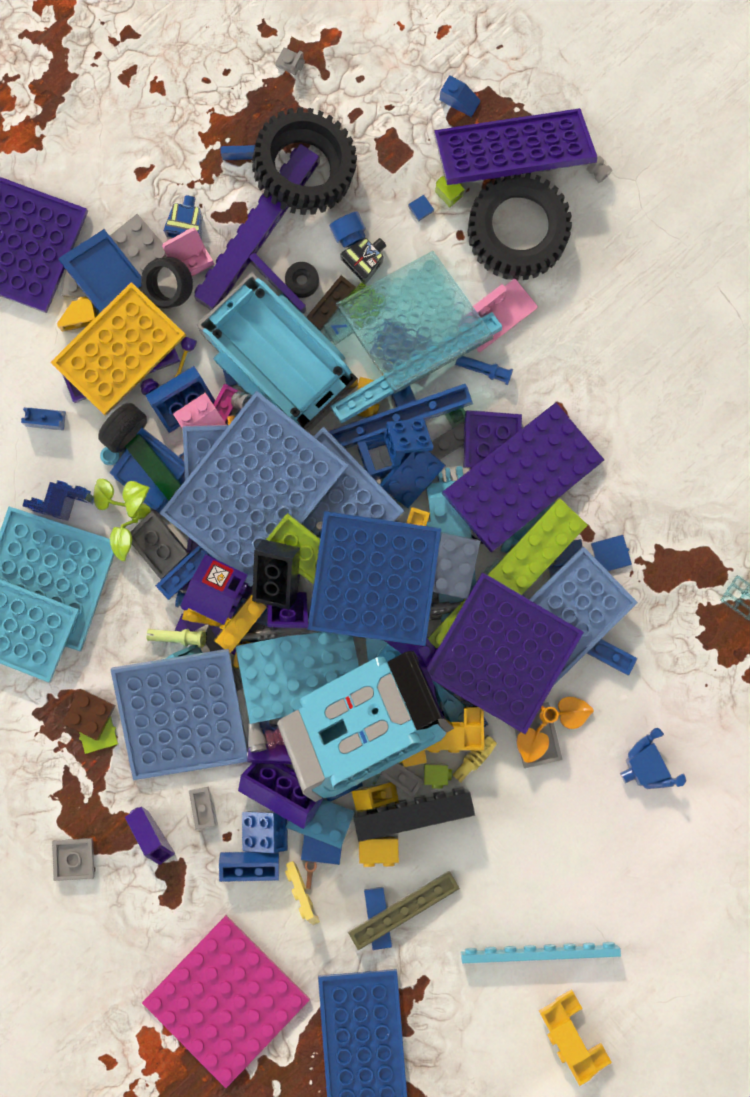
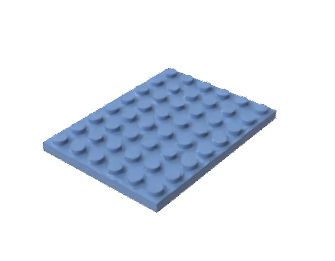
(250, 482)

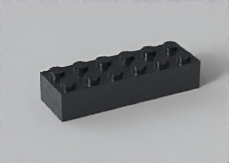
(414, 814)

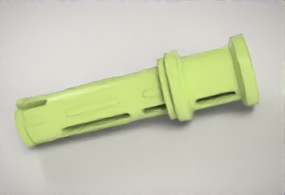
(185, 637)

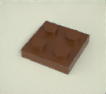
(89, 714)

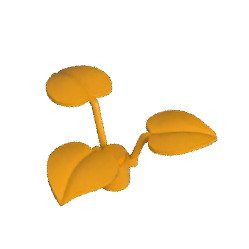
(572, 715)

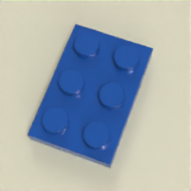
(412, 476)

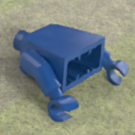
(648, 766)

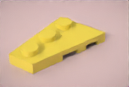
(299, 894)

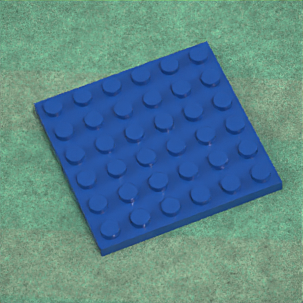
(374, 578)

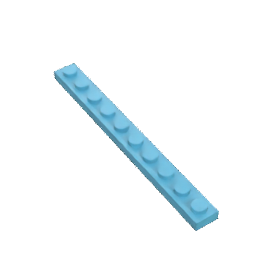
(379, 388)

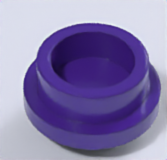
(148, 386)

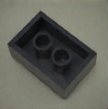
(275, 574)

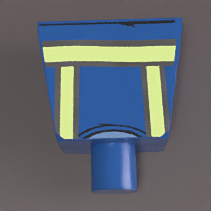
(183, 217)

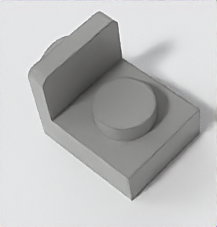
(290, 61)

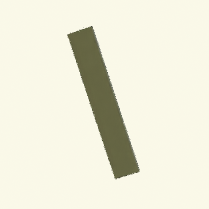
(403, 910)

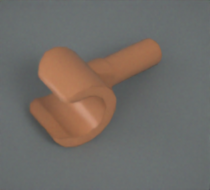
(309, 875)

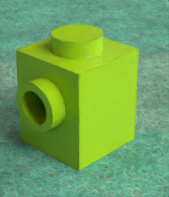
(449, 193)
(437, 775)

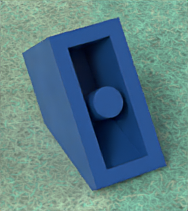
(459, 96)

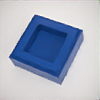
(421, 207)

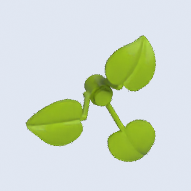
(134, 496)

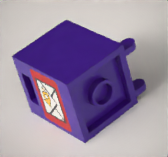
(215, 590)

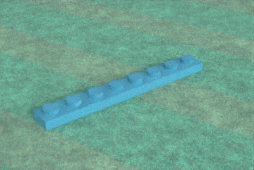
(549, 952)

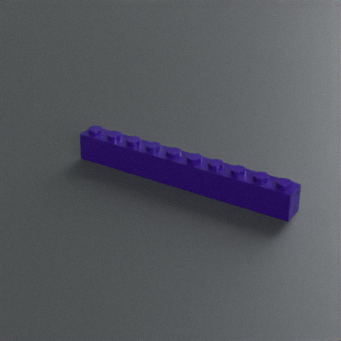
(253, 233)

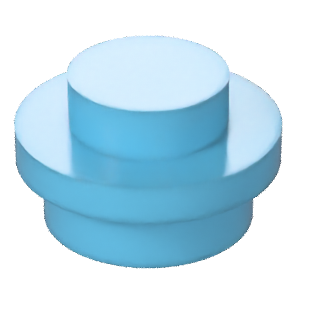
(109, 457)

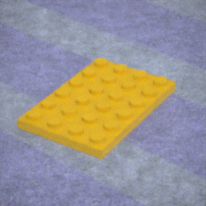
(118, 349)

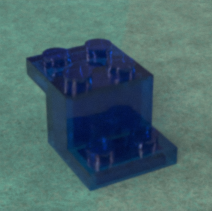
(59, 500)

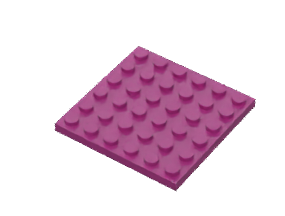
(226, 1001)

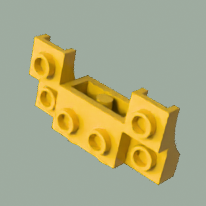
(465, 735)
(582, 1062)

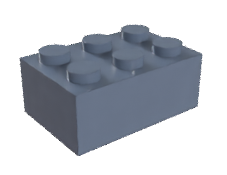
(455, 565)

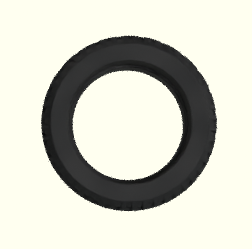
(150, 285)
(121, 427)

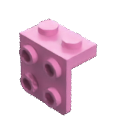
(190, 250)

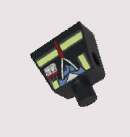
(364, 258)

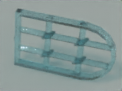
(739, 601)

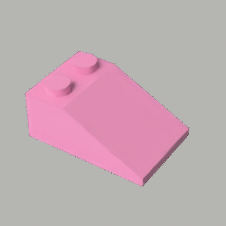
(199, 413)

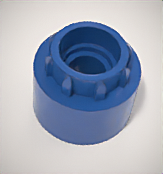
(348, 229)

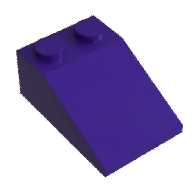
(294, 618)

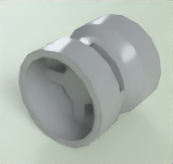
(599, 169)
(239, 400)

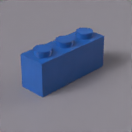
(248, 866)

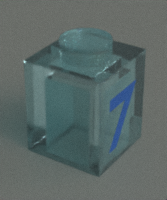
(337, 329)

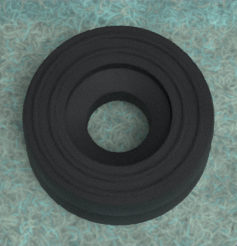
(306, 269)

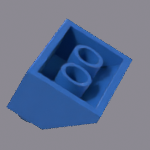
(177, 394)

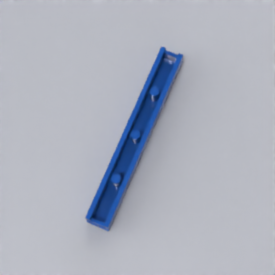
(424, 408)

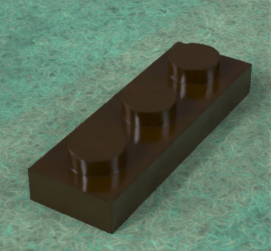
(326, 306)

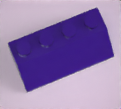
(278, 790)

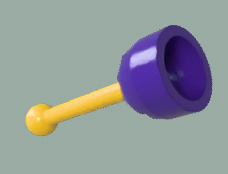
(187, 345)

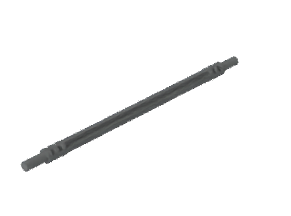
(272, 633)

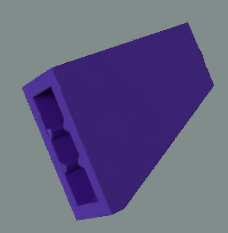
(149, 835)

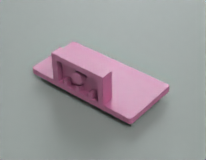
(508, 304)

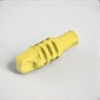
(474, 759)

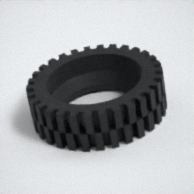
(308, 129)
(510, 260)

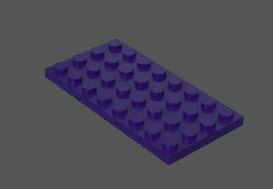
(514, 146)
(523, 477)

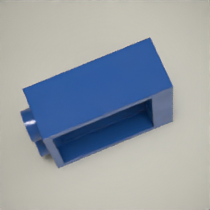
(368, 444)

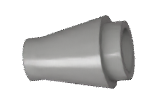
(256, 738)

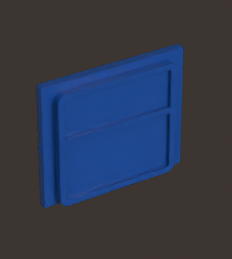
(100, 269)
(128, 470)

